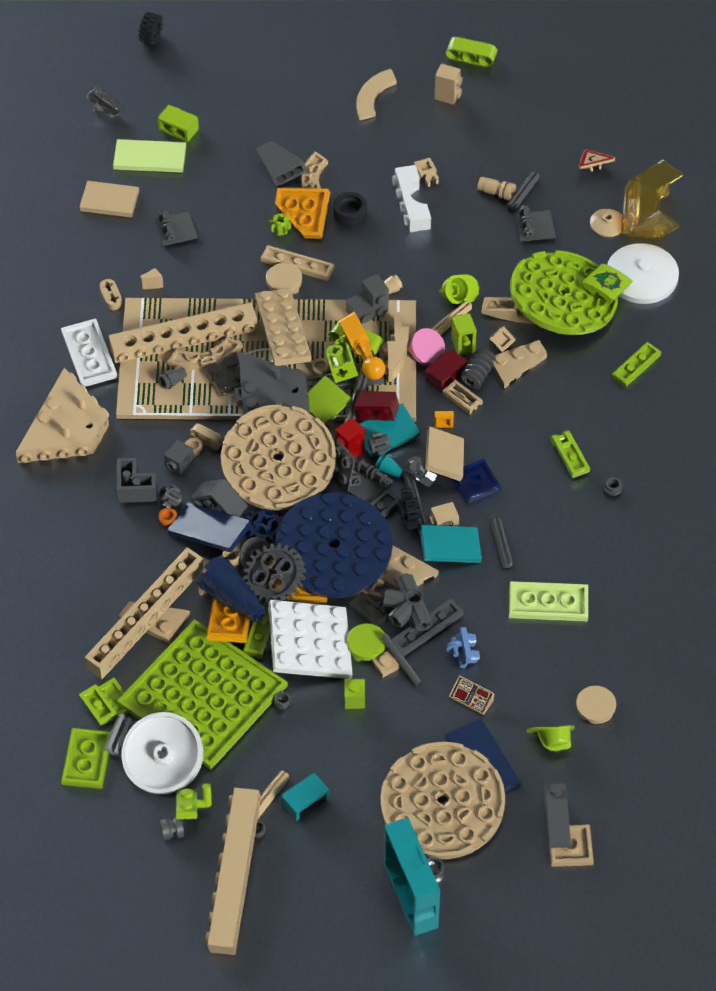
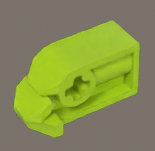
(341, 360)

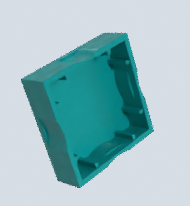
(411, 876)

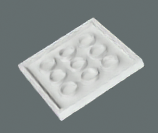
(309, 639)

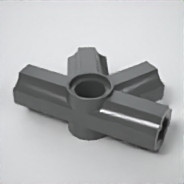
(403, 604)

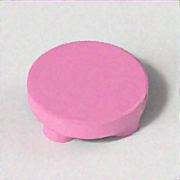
(426, 346)

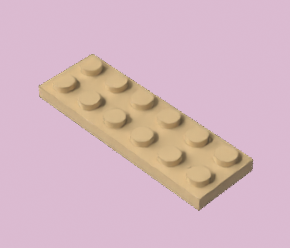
(282, 327)

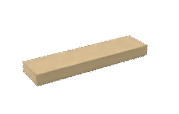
(307, 265)

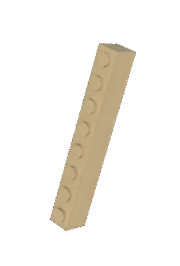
(234, 871)

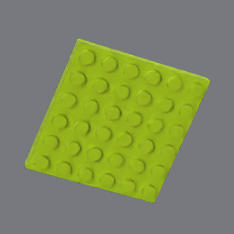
(207, 685)

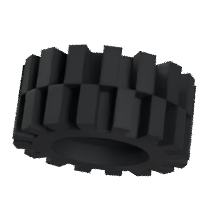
(150, 28)

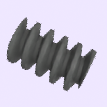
(478, 368)

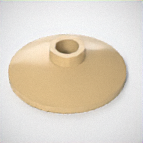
(606, 222)

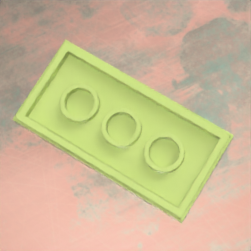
(149, 156)
(548, 601)

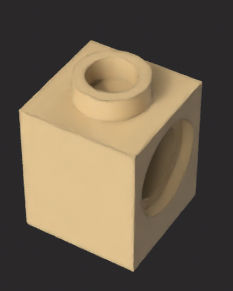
(444, 515)

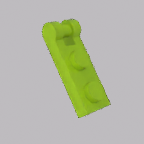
(570, 454)

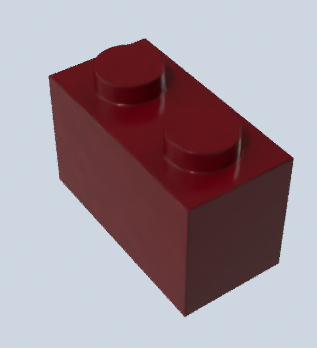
(445, 370)
(377, 405)

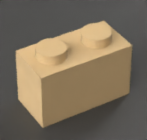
(448, 84)

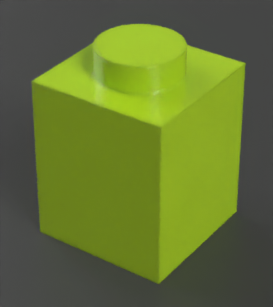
(354, 693)

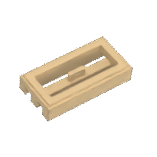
(460, 399)

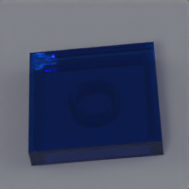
(477, 482)

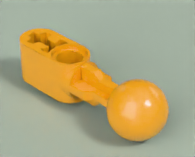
(373, 366)

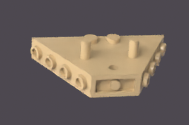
(62, 424)

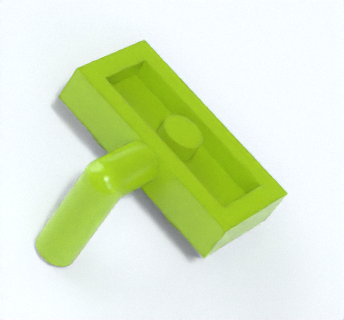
(188, 802)

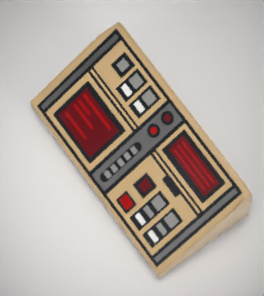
(472, 695)

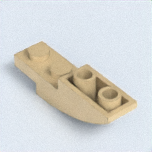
(396, 348)

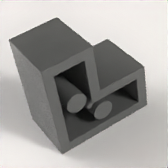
(372, 300)
(134, 485)
(220, 497)

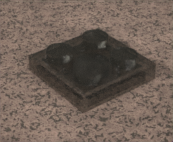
(223, 374)

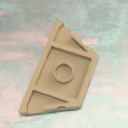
(405, 563)

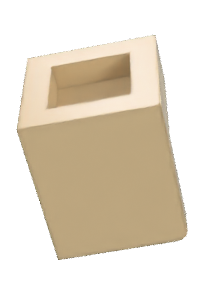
(502, 338)

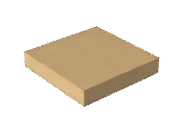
(580, 851)

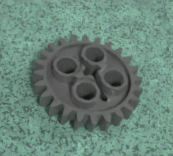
(274, 573)

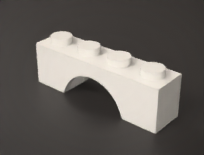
(416, 214)

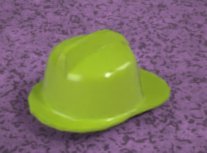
(460, 289)
(553, 737)

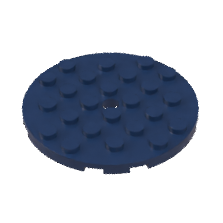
(362, 539)

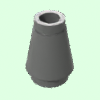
(170, 378)

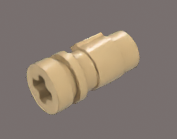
(495, 187)

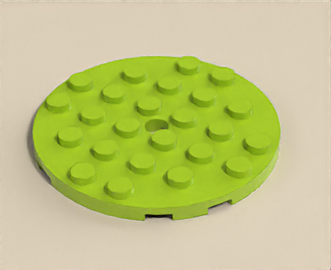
(538, 294)

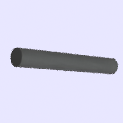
(400, 659)

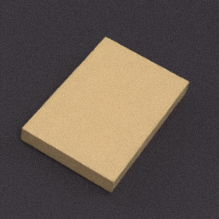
(109, 199)
(444, 453)

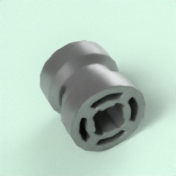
(172, 828)
(437, 868)

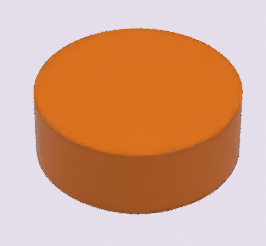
(166, 516)

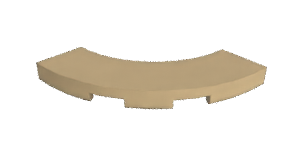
(370, 90)
(314, 167)
(197, 360)

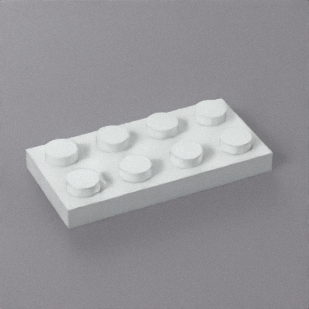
(89, 352)

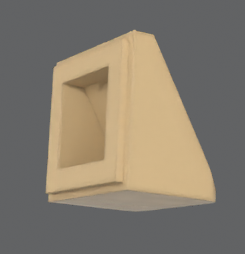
(151, 280)

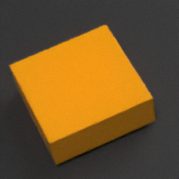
(443, 419)

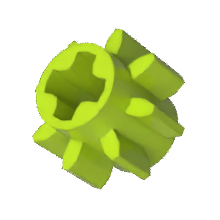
(280, 224)

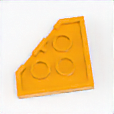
(305, 208)

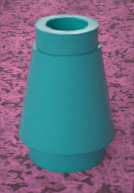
(389, 466)

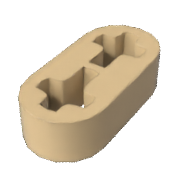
(114, 293)
(207, 436)

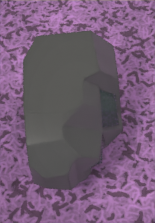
(416, 467)

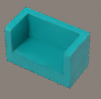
(304, 795)

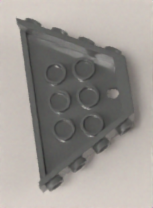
(270, 384)

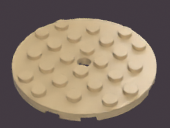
(275, 430)
(451, 771)

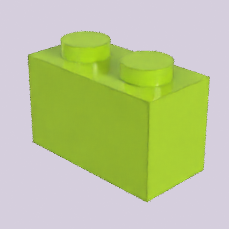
(178, 123)
(463, 334)

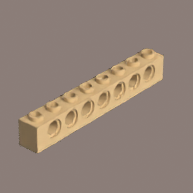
(183, 332)
(144, 613)

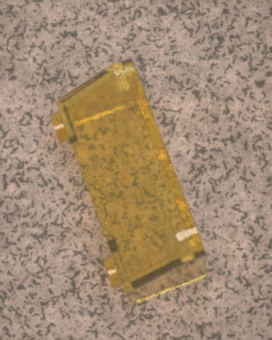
(641, 203)

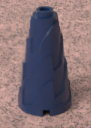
(230, 588)

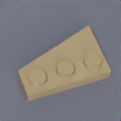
(514, 362)
(167, 625)

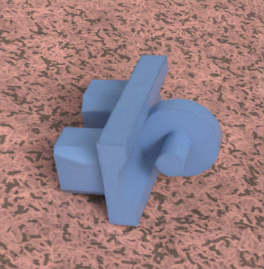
(460, 647)

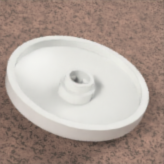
(650, 269)
(162, 753)

